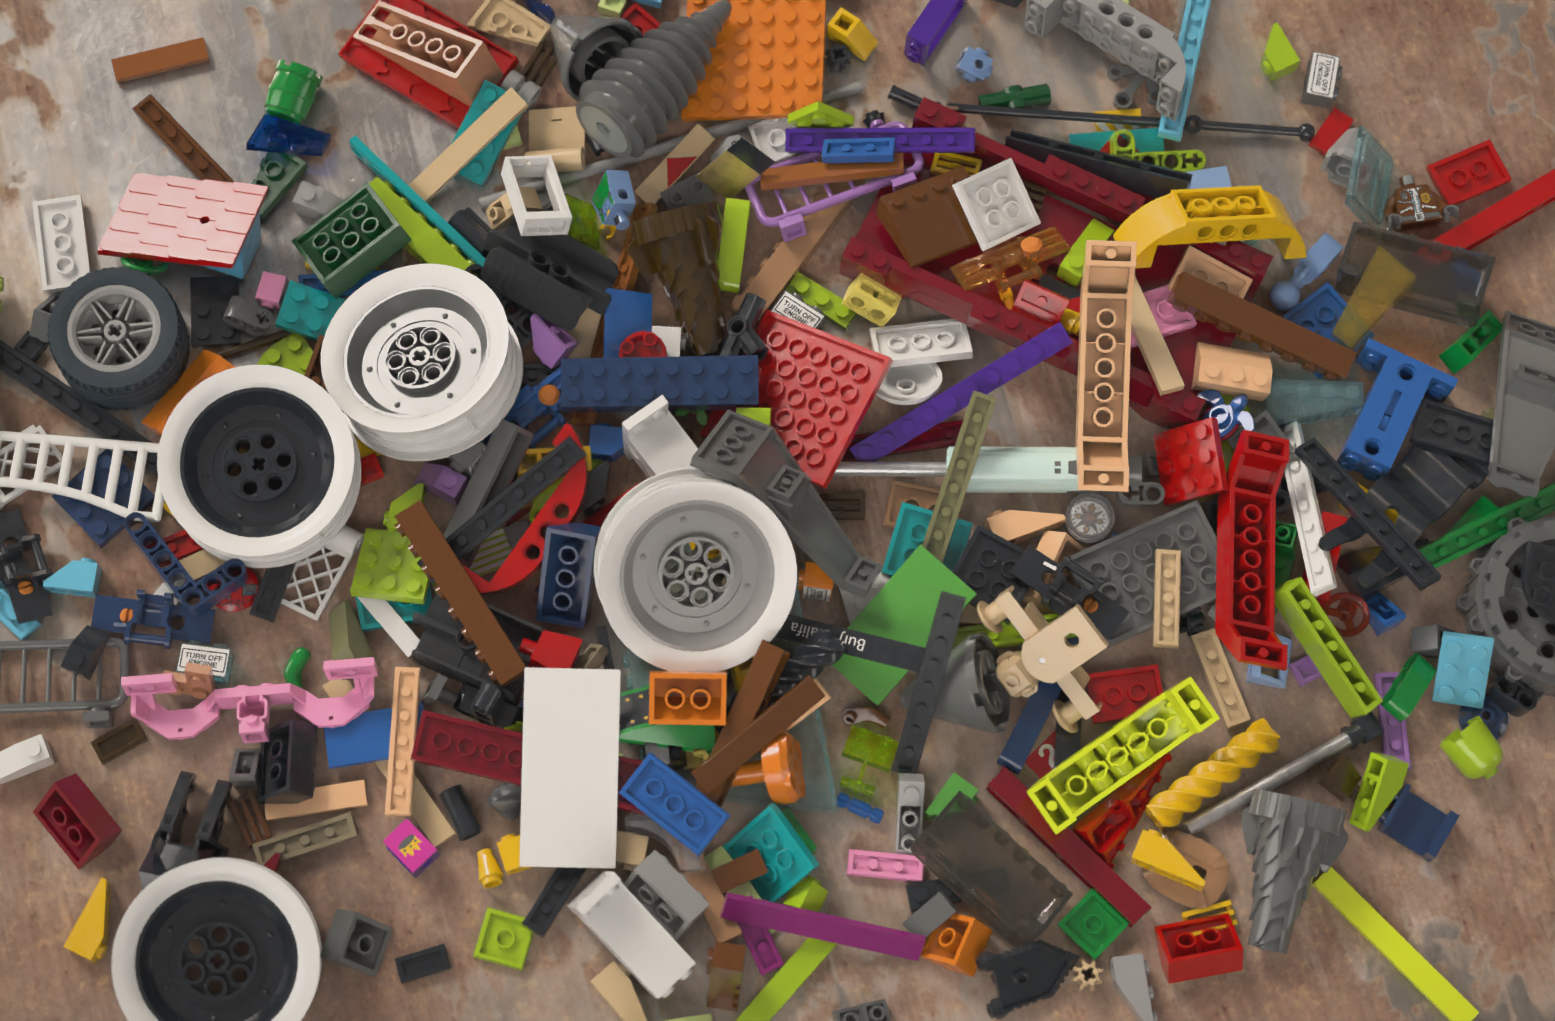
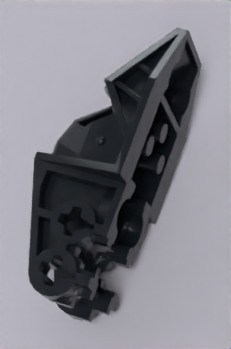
(167, 855)

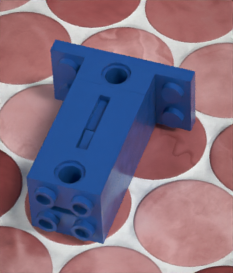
(1389, 408)

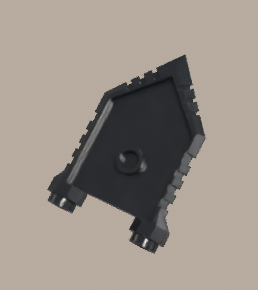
(1025, 974)

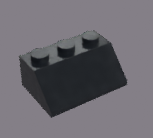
(288, 763)

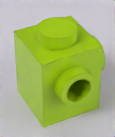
(807, 895)

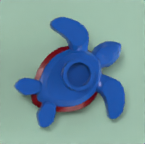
(1228, 416)

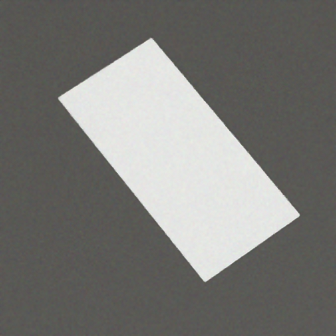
(570, 768)

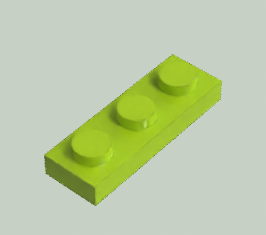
(818, 296)

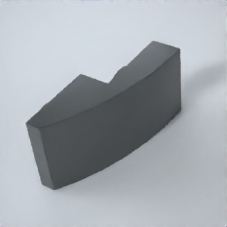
(868, 1011)

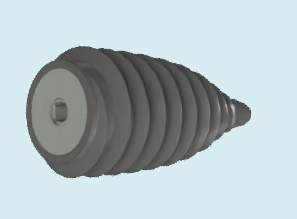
(649, 82)

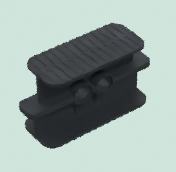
(548, 274)
(445, 654)

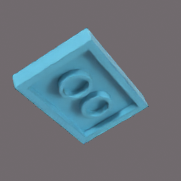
(1462, 669)

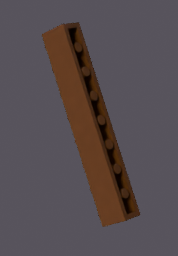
(1260, 327)
(461, 594)

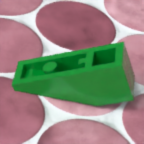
(1471, 342)

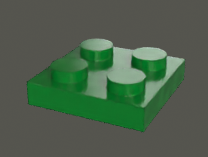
(1092, 924)

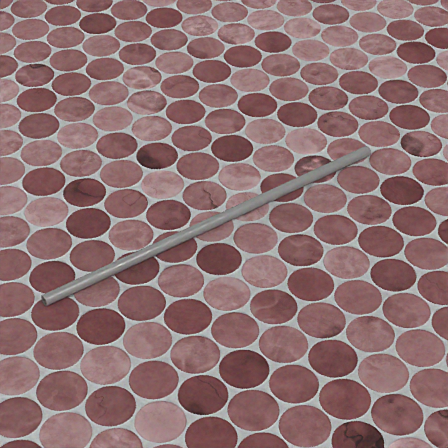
(664, 147)

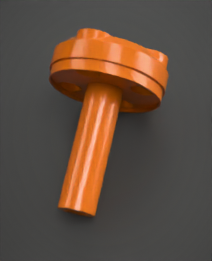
(779, 768)

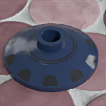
(1498, 717)

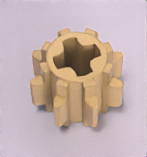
(1080, 977)

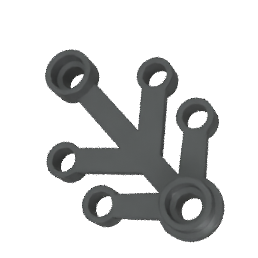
(1127, 95)

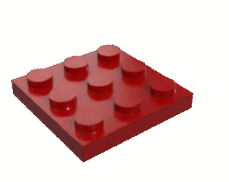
(1190, 461)

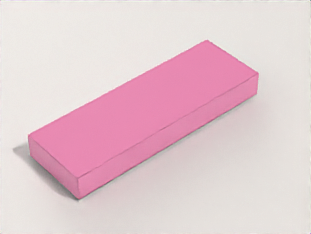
(884, 866)

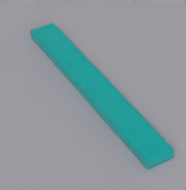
(415, 200)

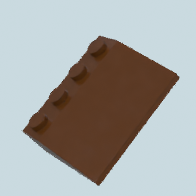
(927, 218)

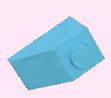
(76, 579)

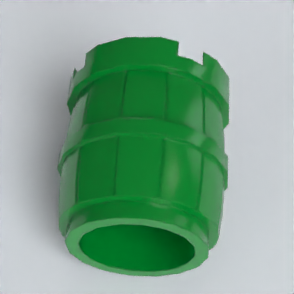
(292, 92)

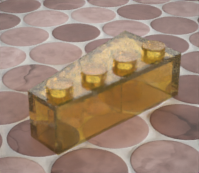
(1373, 298)

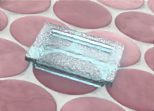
(1369, 179)

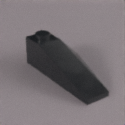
(1355, 561)

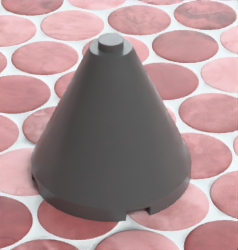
(586, 44)
(970, 688)

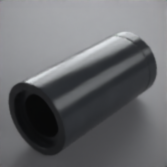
(469, 230)
(460, 812)

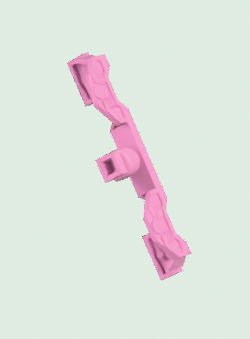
(253, 702)

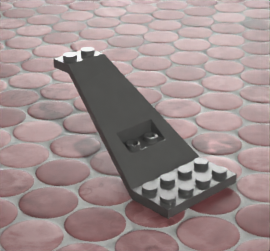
(1523, 405)
(762, 465)

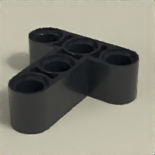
(487, 706)

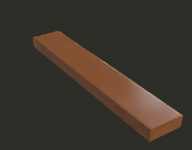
(824, 173)

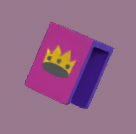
(411, 848)

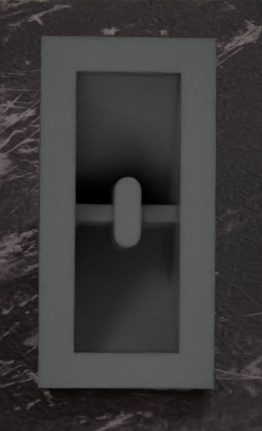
(245, 768)

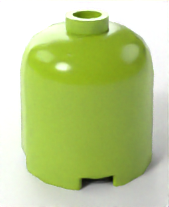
(1473, 750)

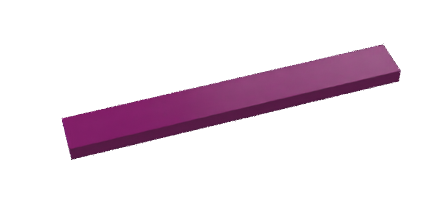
(822, 926)

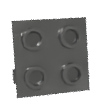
(686, 193)

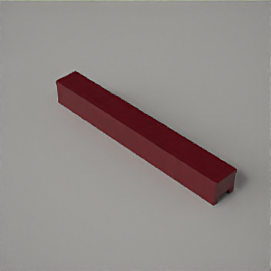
(1068, 849)

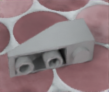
(908, 811)
(1131, 984)

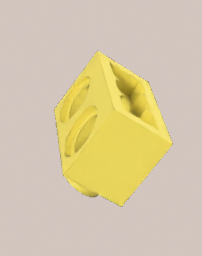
(871, 300)

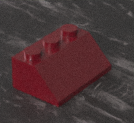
(77, 820)

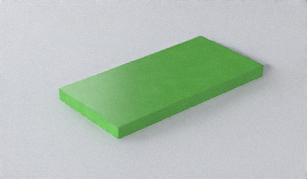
(901, 613)

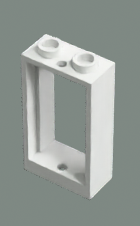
(543, 222)

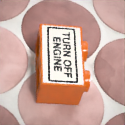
(815, 583)

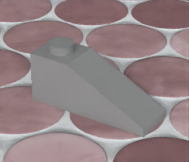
(314, 201)

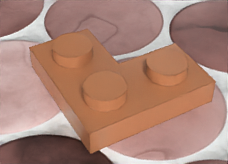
(196, 681)

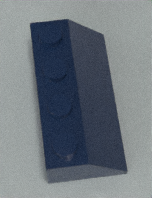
(567, 575)

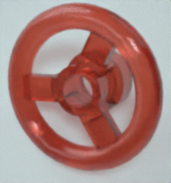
(1349, 603)

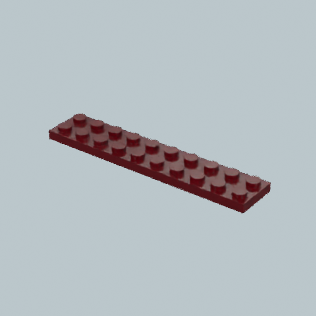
(487, 752)

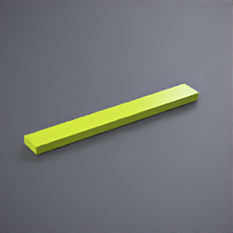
(1394, 947)

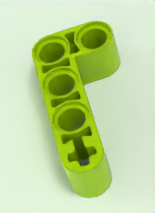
(1157, 158)
(733, 243)

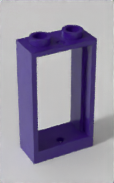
(931, 28)

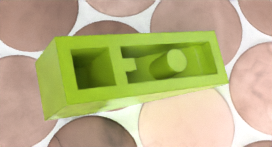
(1072, 266)
(1378, 788)

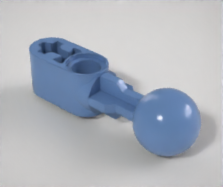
(1286, 294)

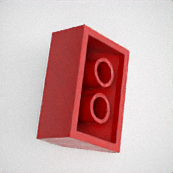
(1199, 956)

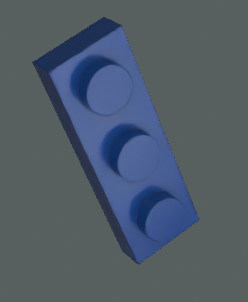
(858, 150)

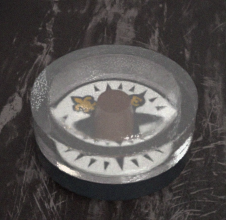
(1089, 518)

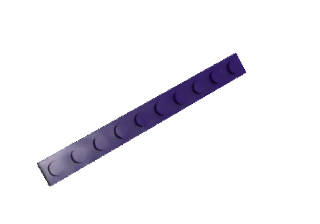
(959, 395)

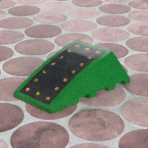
(635, 726)

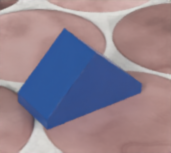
(1383, 614)

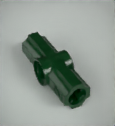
(1018, 97)

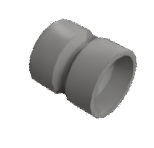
(526, 90)

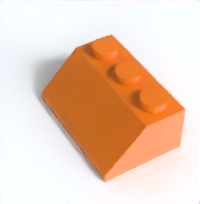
(687, 698)

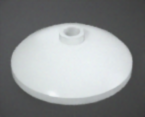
(911, 384)

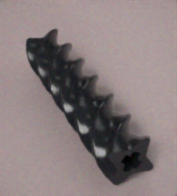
(805, 660)

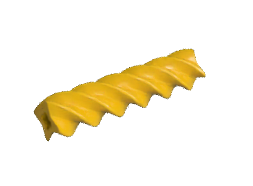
(1207, 777)

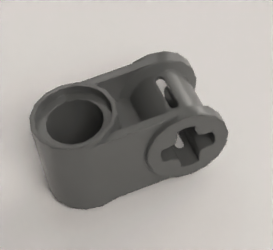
(246, 315)

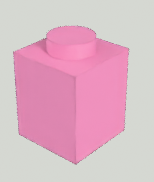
(271, 291)

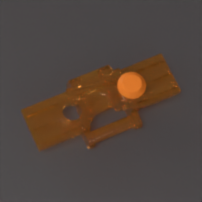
(1016, 250)

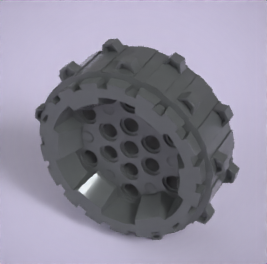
(1497, 592)

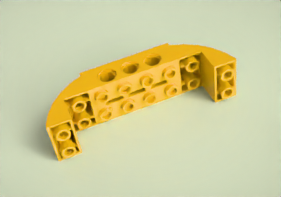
(1211, 217)

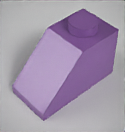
(551, 341)
(443, 482)

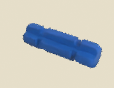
(860, 808)

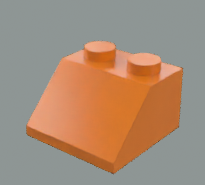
(957, 944)

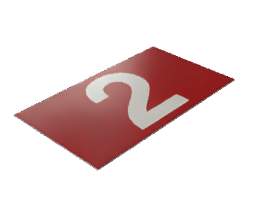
(1042, 759)

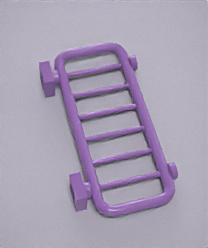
(792, 223)

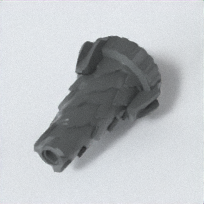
(1290, 846)

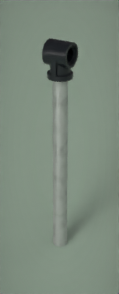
(1361, 731)

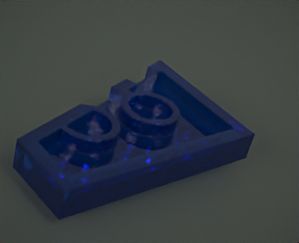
(287, 137)

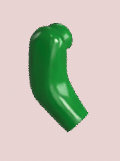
(295, 666)

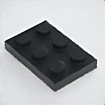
(208, 304)

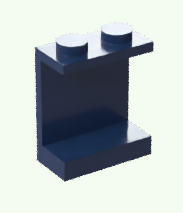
(1417, 824)

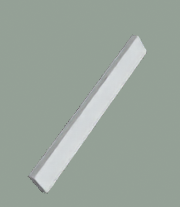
(1308, 517)

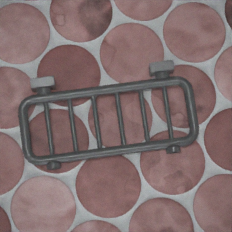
(98, 716)

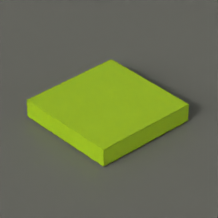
(503, 939)

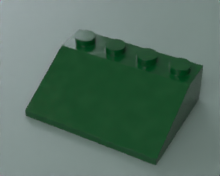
(351, 240)

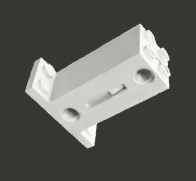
(657, 440)
(632, 934)

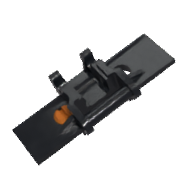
(22, 585)
(1063, 596)

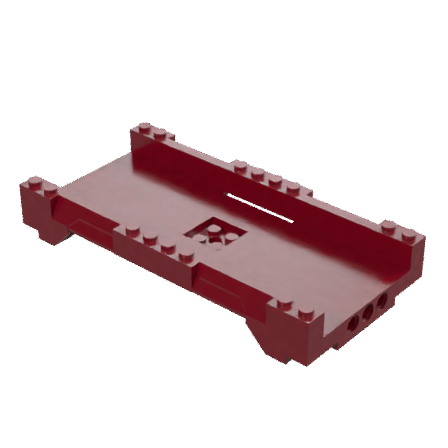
(982, 308)

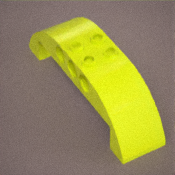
(1121, 753)

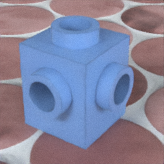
(967, 62)

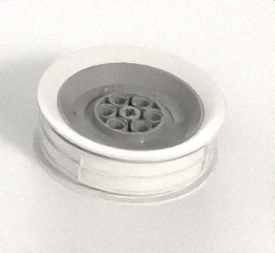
(734, 614)

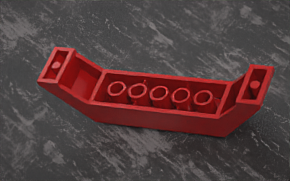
(1248, 551)

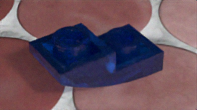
(543, 11)

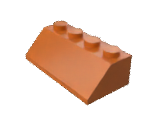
(202, 368)

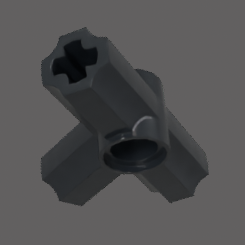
(748, 339)

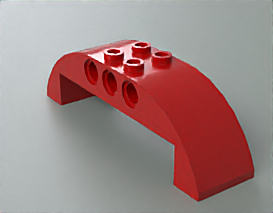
(570, 494)

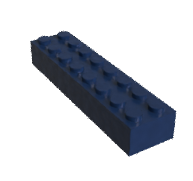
(638, 381)

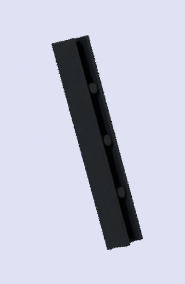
(1122, 171)

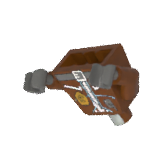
(1416, 207)

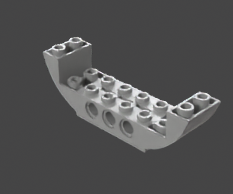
(1122, 33)

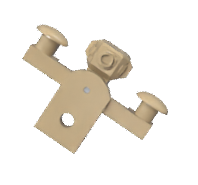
(1046, 654)

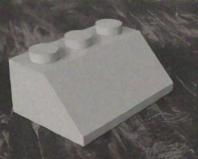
(666, 894)

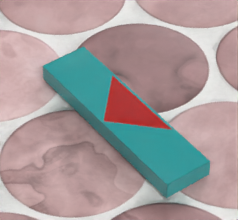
(1145, 140)

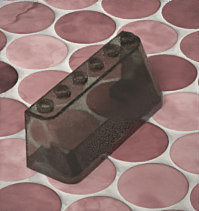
(1448, 278)
(990, 871)

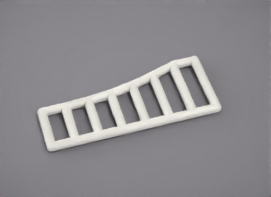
(84, 494)

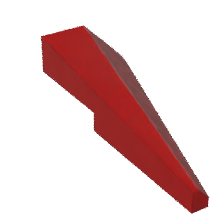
(1110, 821)

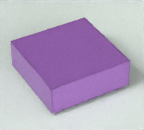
(1304, 671)

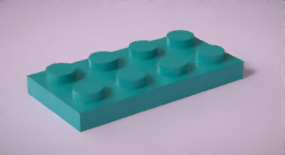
(482, 164)

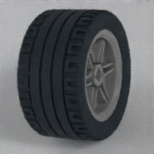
(133, 297)

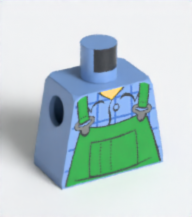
(614, 199)

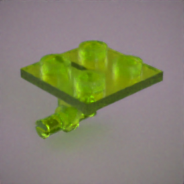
(583, 222)
(869, 750)

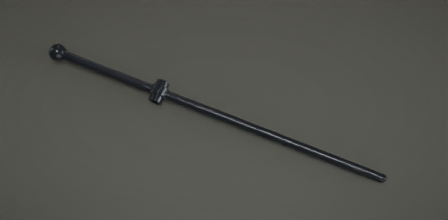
(1304, 132)

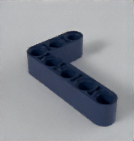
(176, 571)

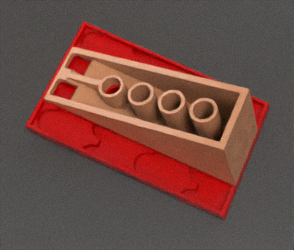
(426, 57)

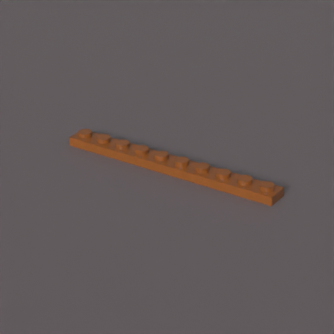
(625, 281)

